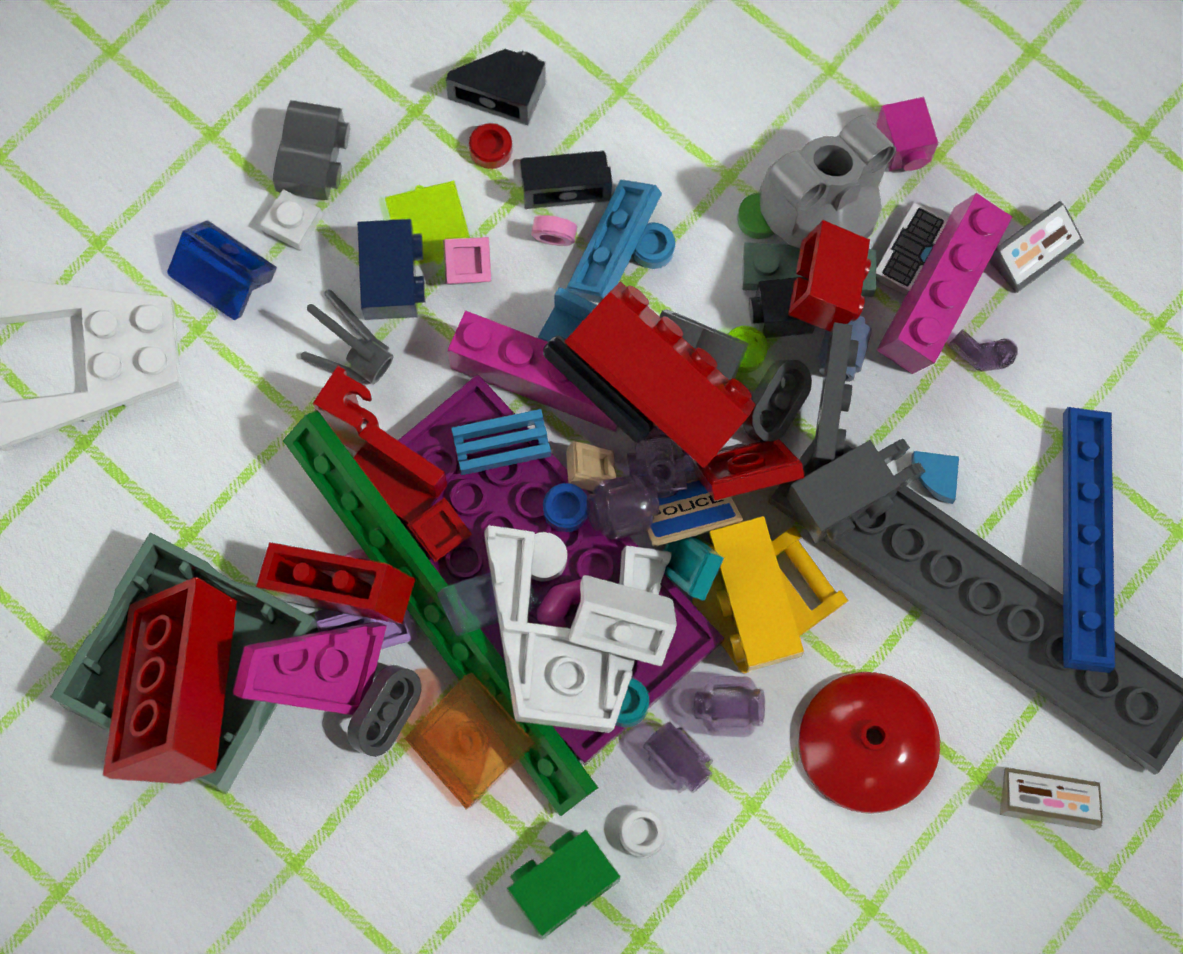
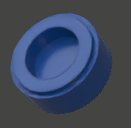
(565, 507)

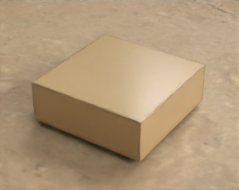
(589, 465)

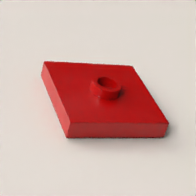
(749, 469)

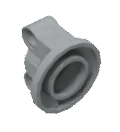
(829, 182)

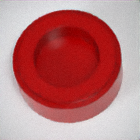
(490, 146)

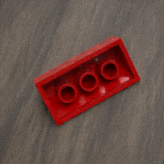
(662, 373)
(171, 685)

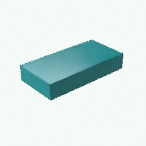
(692, 566)

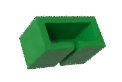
(562, 882)

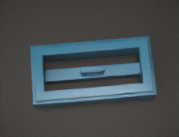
(495, 426)

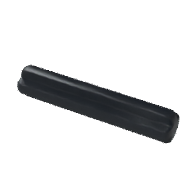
(598, 389)

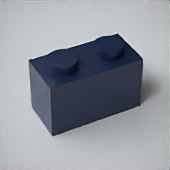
(389, 270)

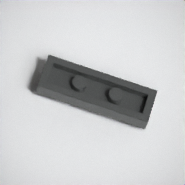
(834, 395)

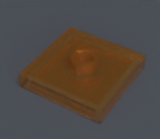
(469, 741)

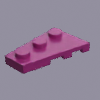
(313, 670)

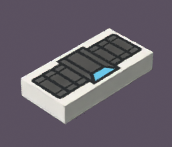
(910, 248)

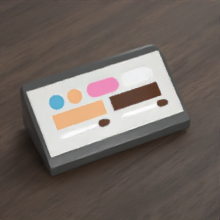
(1037, 247)

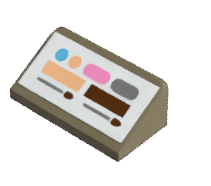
(1051, 799)

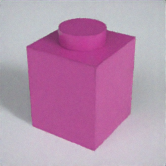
(911, 132)

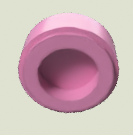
(554, 230)

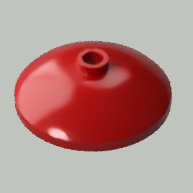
(850, 767)

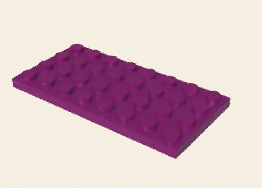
(514, 500)

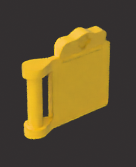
(803, 616)

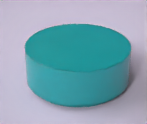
(634, 705)

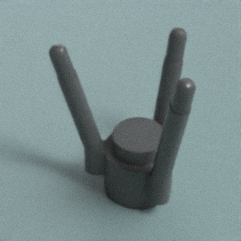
(367, 356)

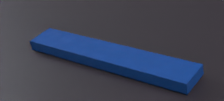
(1088, 541)

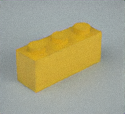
(755, 596)

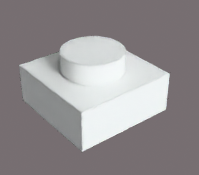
(291, 220)

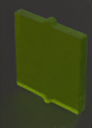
(434, 213)

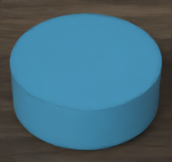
(655, 246)

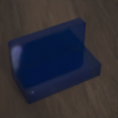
(219, 268)

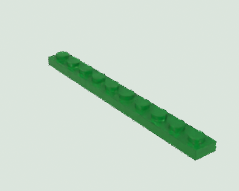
(389, 542)

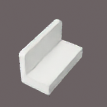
(623, 621)

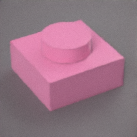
(467, 260)

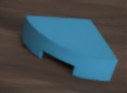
(940, 474)

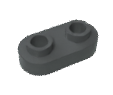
(776, 403)
(384, 711)

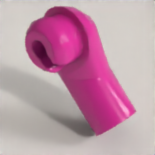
(557, 603)

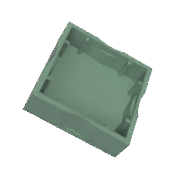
(93, 674)

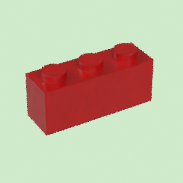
(336, 582)

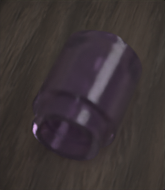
(678, 758)

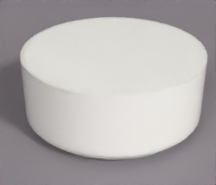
(548, 557)
(642, 833)

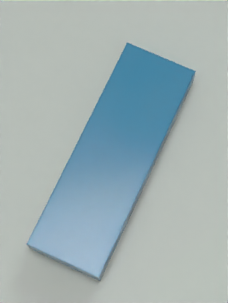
(614, 240)

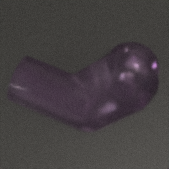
(987, 355)

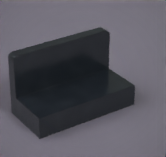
(566, 179)

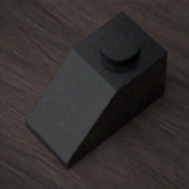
(500, 84)

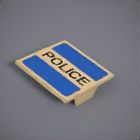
(691, 514)

